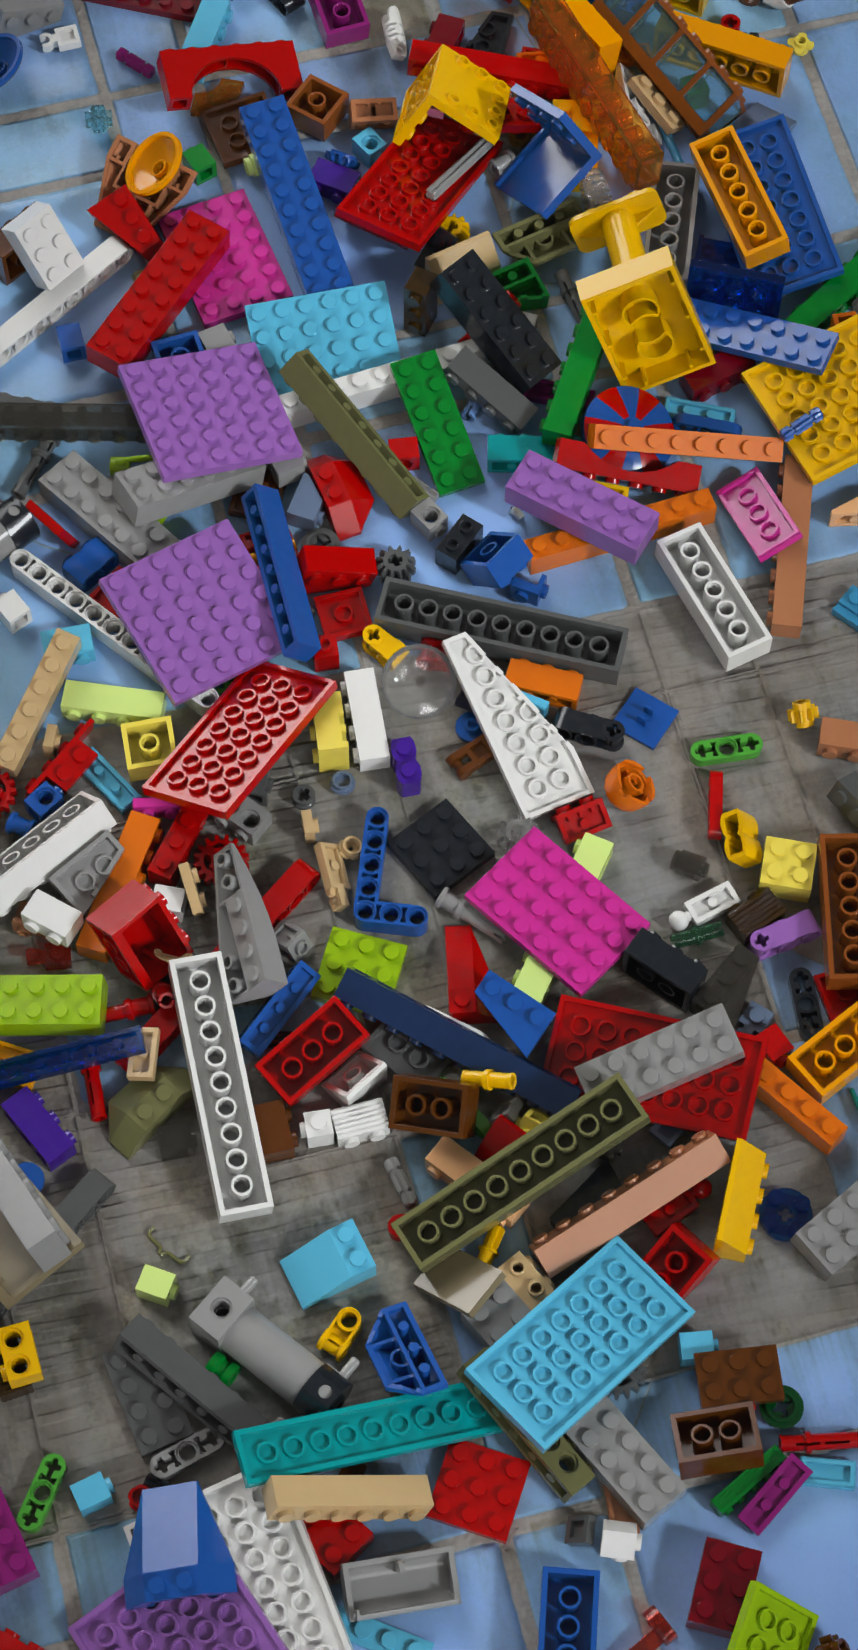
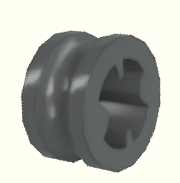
(303, 805)

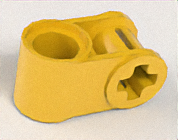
(380, 644)
(337, 1338)

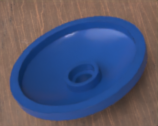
(10, 56)

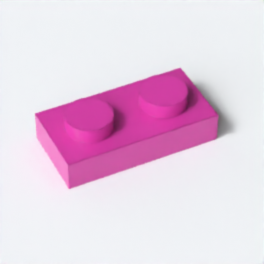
(156, 807)

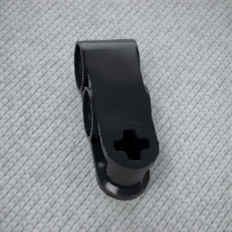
(589, 729)

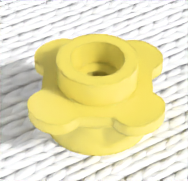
(803, 48)

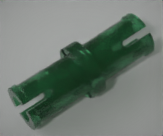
(697, 934)

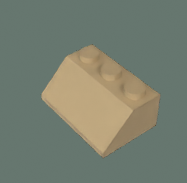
(482, 245)

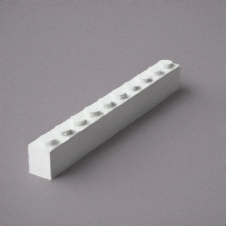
(370, 385)

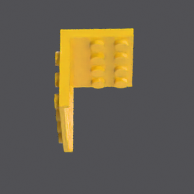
(457, 90)

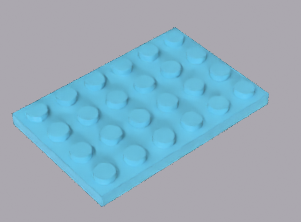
(341, 327)

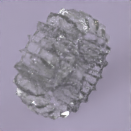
(594, 189)

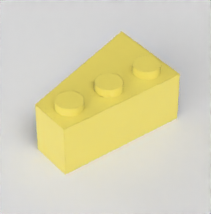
(330, 736)

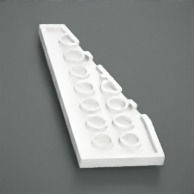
(530, 752)

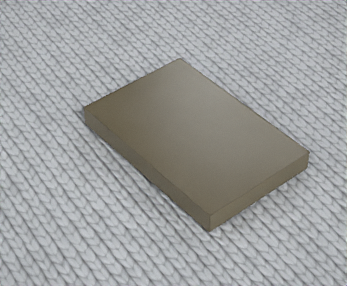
(461, 1282)

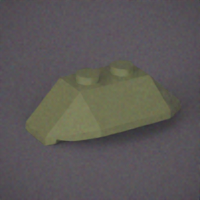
(540, 238)
(145, 1106)

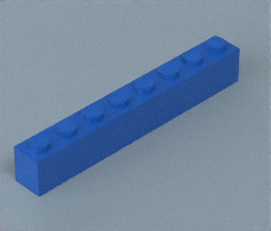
(281, 573)

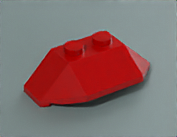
(343, 494)

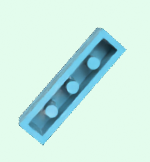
(209, 25)

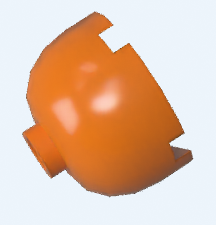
(628, 786)

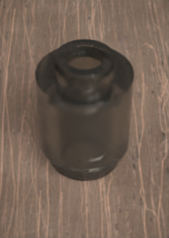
(689, 865)

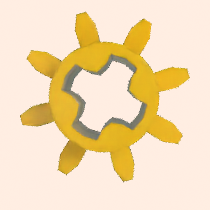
(802, 713)

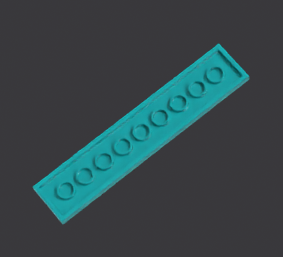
(360, 1434)

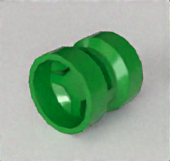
(226, 1371)

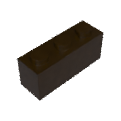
(419, 302)

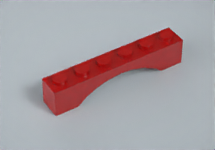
(675, 477)
(176, 847)

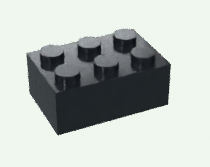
(663, 969)

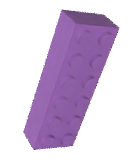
(581, 507)

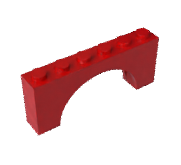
(270, 61)

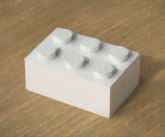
(43, 245)

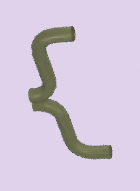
(165, 1252)

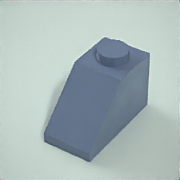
(306, 506)

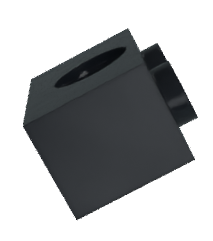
(458, 543)

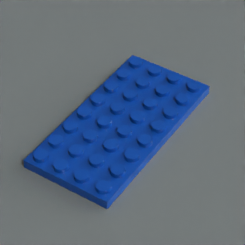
(788, 187)

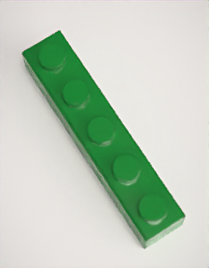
(746, 1483)

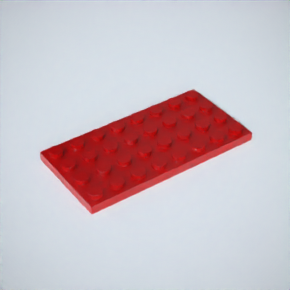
(393, 190)
(239, 739)
(713, 1102)

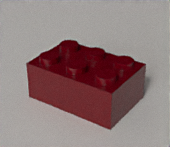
(721, 1586)

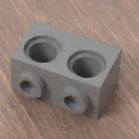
(247, 812)

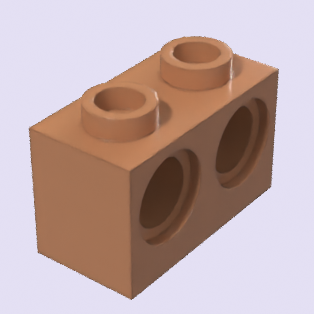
(372, 112)

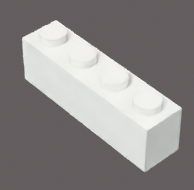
(366, 719)

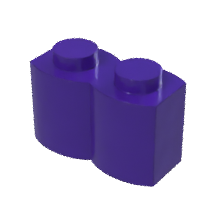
(406, 767)

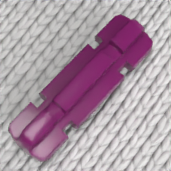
(135, 62)

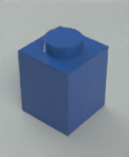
(71, 342)

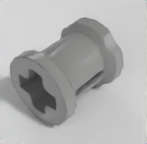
(499, 165)

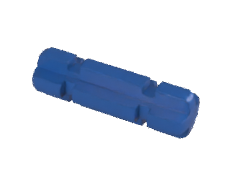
(801, 424)

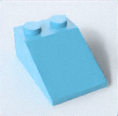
(328, 1264)

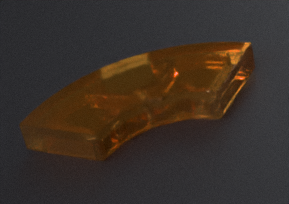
(225, 92)

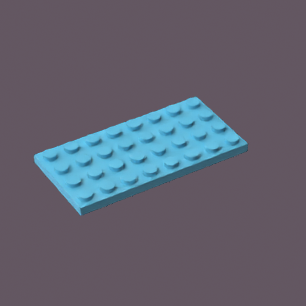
(579, 1343)

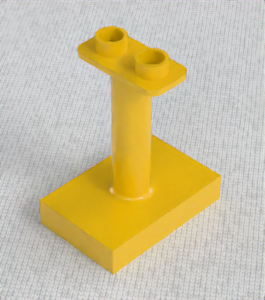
(641, 300)

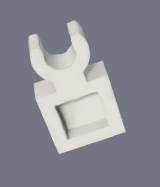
(64, 38)

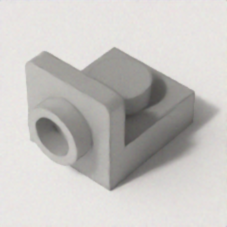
(292, 939)

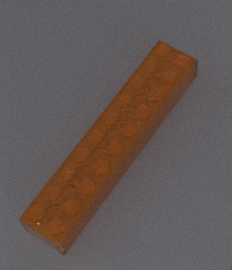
(596, 93)

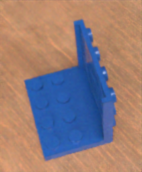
(551, 161)

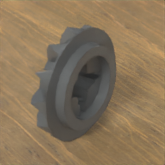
(324, 535)

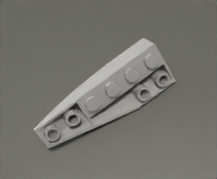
(245, 931)

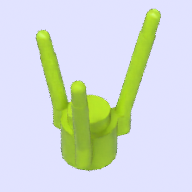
(121, 463)

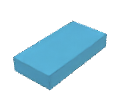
(830, 1473)

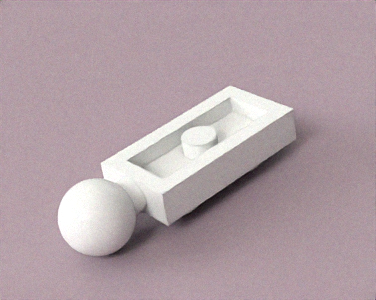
(705, 907)

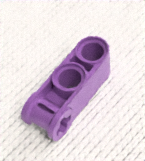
(784, 935)

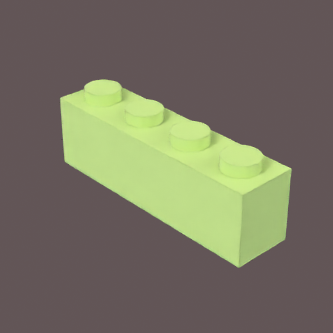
(110, 703)

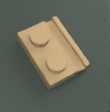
(190, 878)

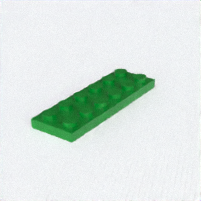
(437, 423)

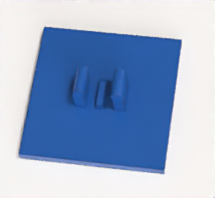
(646, 718)

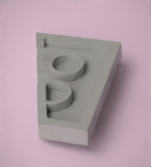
(87, 872)

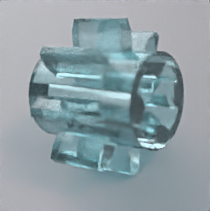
(98, 118)

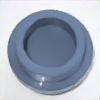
(342, 783)

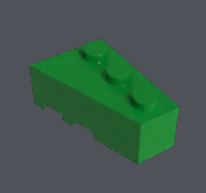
(524, 284)

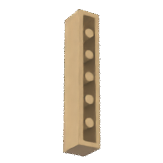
(38, 701)
(347, 1497)

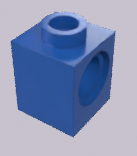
(44, 792)

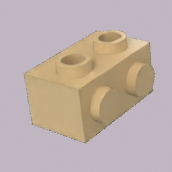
(526, 1280)

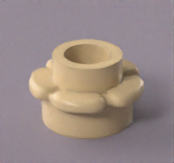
(350, 842)

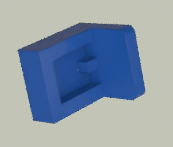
(528, 592)

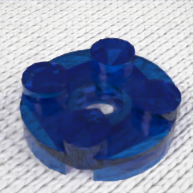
(779, 1200)

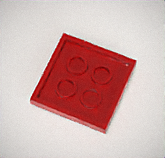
(478, 1490)

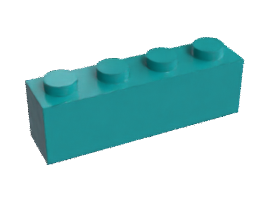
(508, 451)

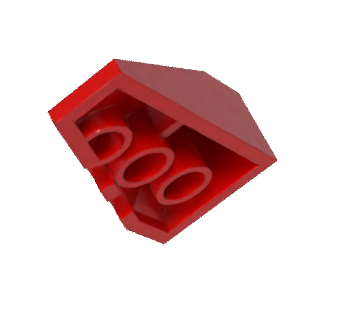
(464, 973)

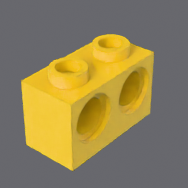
(23, 1353)

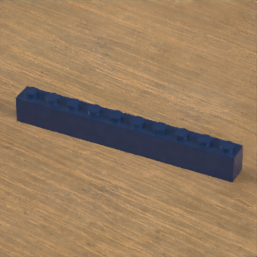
(453, 1040)

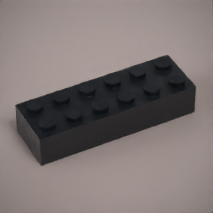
(495, 322)

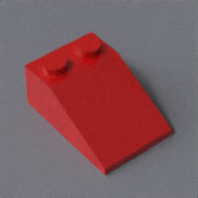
(681, 1259)

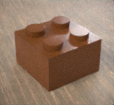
(318, 107)

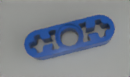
(697, 423)

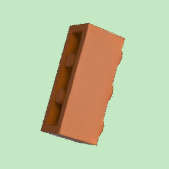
(546, 682)

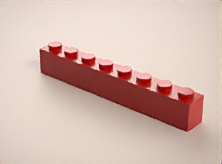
(531, 74)

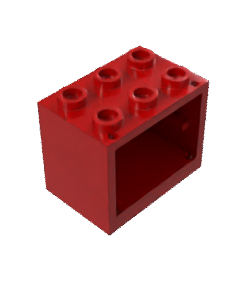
(134, 926)

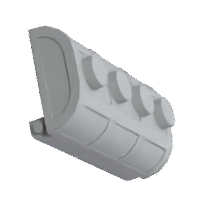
(399, 1584)

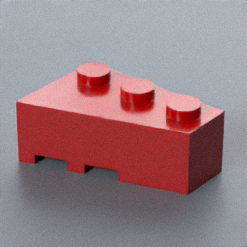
(127, 220)
(336, 567)

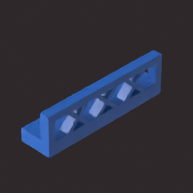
(278, 1009)

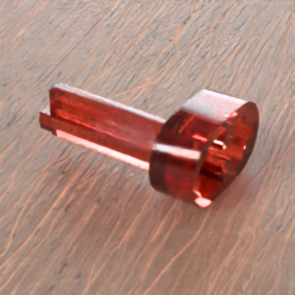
(660, 1634)

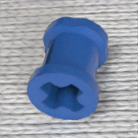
(19, 825)

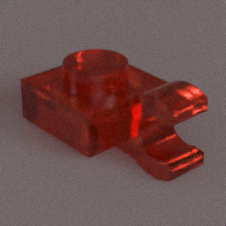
(52, 956)

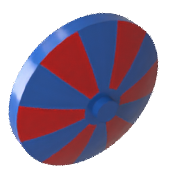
(627, 408)

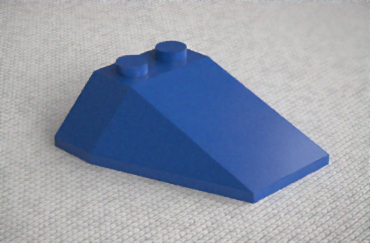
(176, 1549)

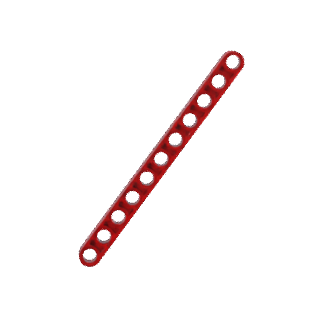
(279, 903)

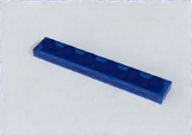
(72, 1056)

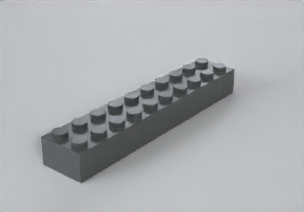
(503, 628)

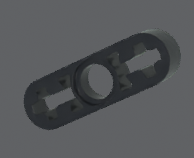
(802, 1015)

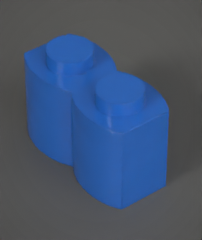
(90, 564)

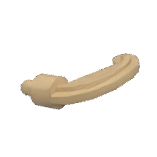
(166, 957)

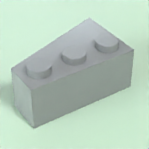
(28, 15)

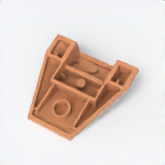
(154, 205)

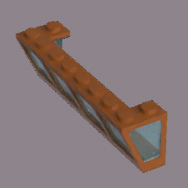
(675, 63)

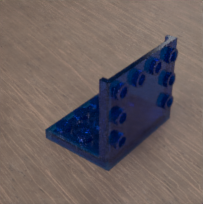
(719, 279)

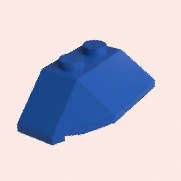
(402, 1354)

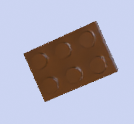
(738, 1376)

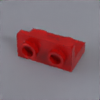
(587, 817)

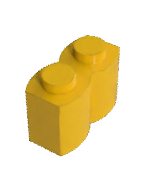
(741, 838)

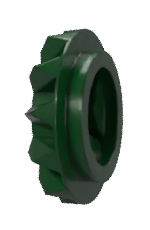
(793, 1411)

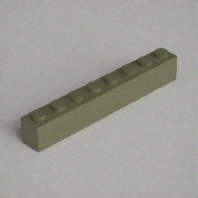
(353, 433)

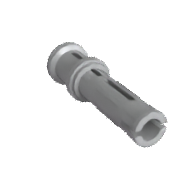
(462, 910)

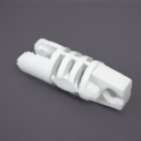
(394, 34)

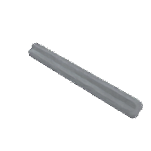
(458, 169)

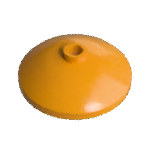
(154, 164)

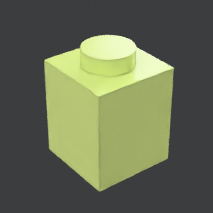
(157, 1285)

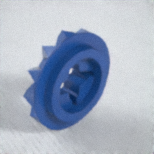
(342, 159)

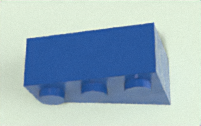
(515, 1011)

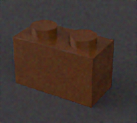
(274, 1131)

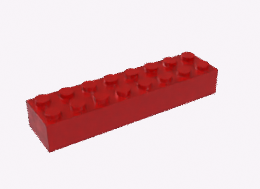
(159, 293)

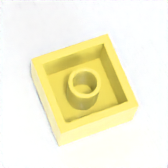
(147, 745)
(788, 868)

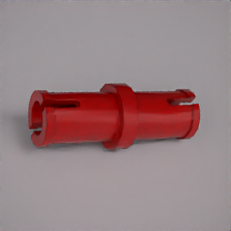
(162, 993)

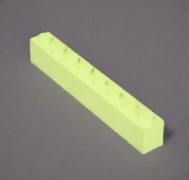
(594, 856)

